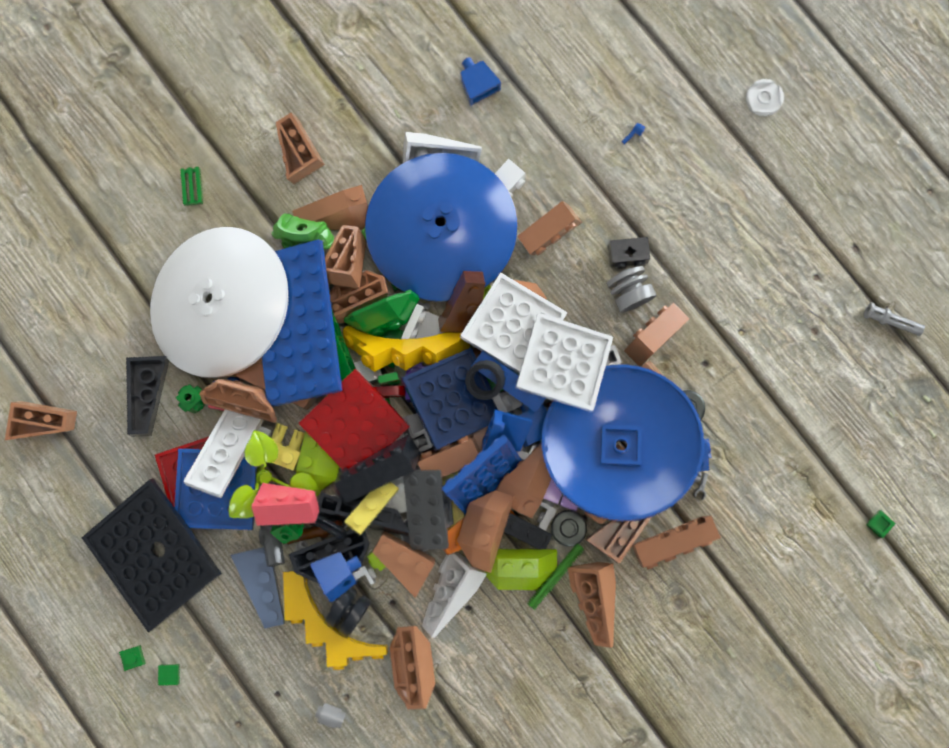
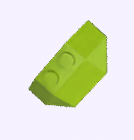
(316, 463)
(522, 568)

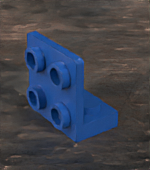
(511, 426)

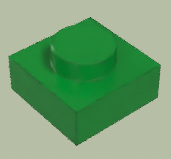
(132, 658)

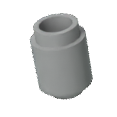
(330, 716)

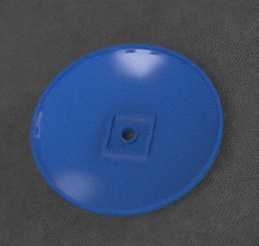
(429, 257)
(660, 437)

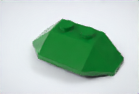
(384, 314)

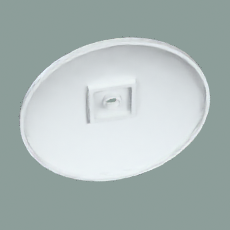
(244, 309)

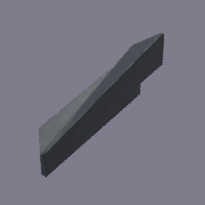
(337, 509)

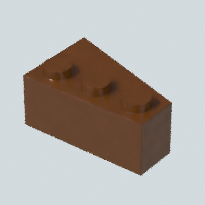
(463, 303)

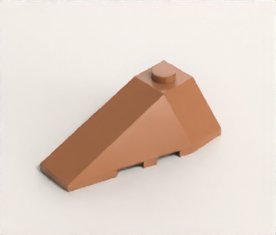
(339, 209)
(527, 483)
(596, 592)

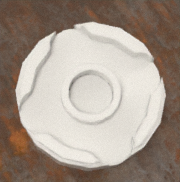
(764, 97)

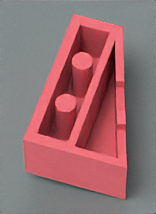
(284, 505)

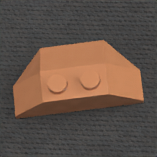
(348, 299)
(239, 398)
(484, 529)
(412, 667)

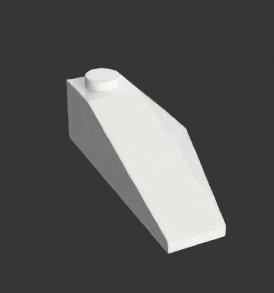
(421, 144)
(455, 587)

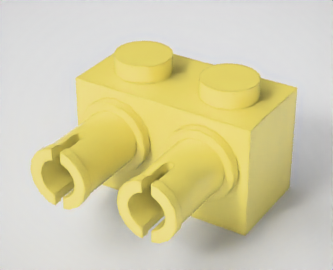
(288, 455)

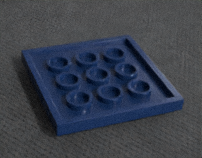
(444, 401)

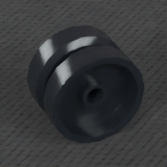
(345, 610)

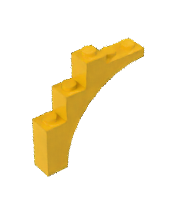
(405, 353)
(301, 606)

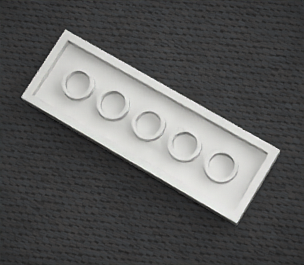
(222, 453)

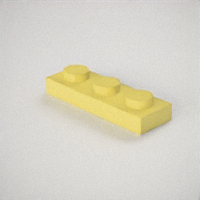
(370, 507)

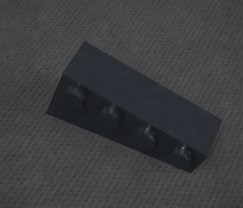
(144, 389)
(378, 469)

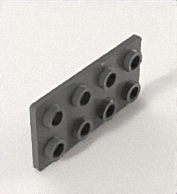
(427, 510)

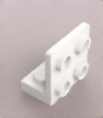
(421, 324)

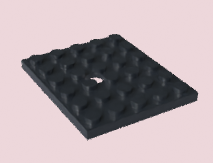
(125, 547)

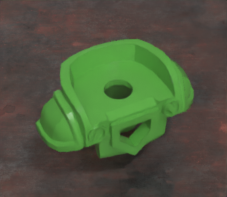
(293, 231)

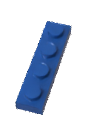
(530, 400)

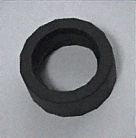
(475, 390)

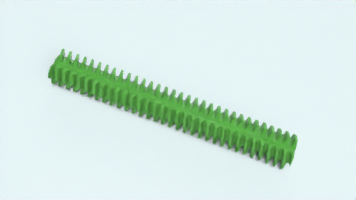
(549, 584)

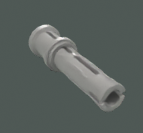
(884, 317)

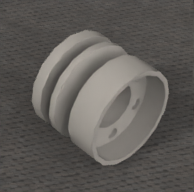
(630, 286)

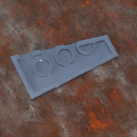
(260, 585)

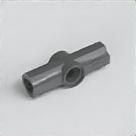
(272, 547)

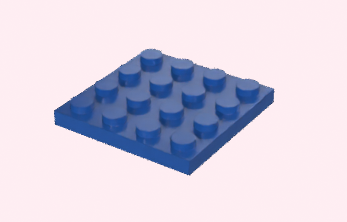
(482, 474)
(206, 510)

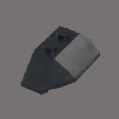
(349, 547)

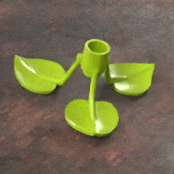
(258, 451)

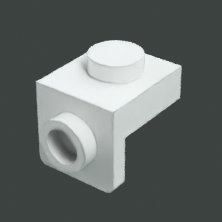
(369, 572)

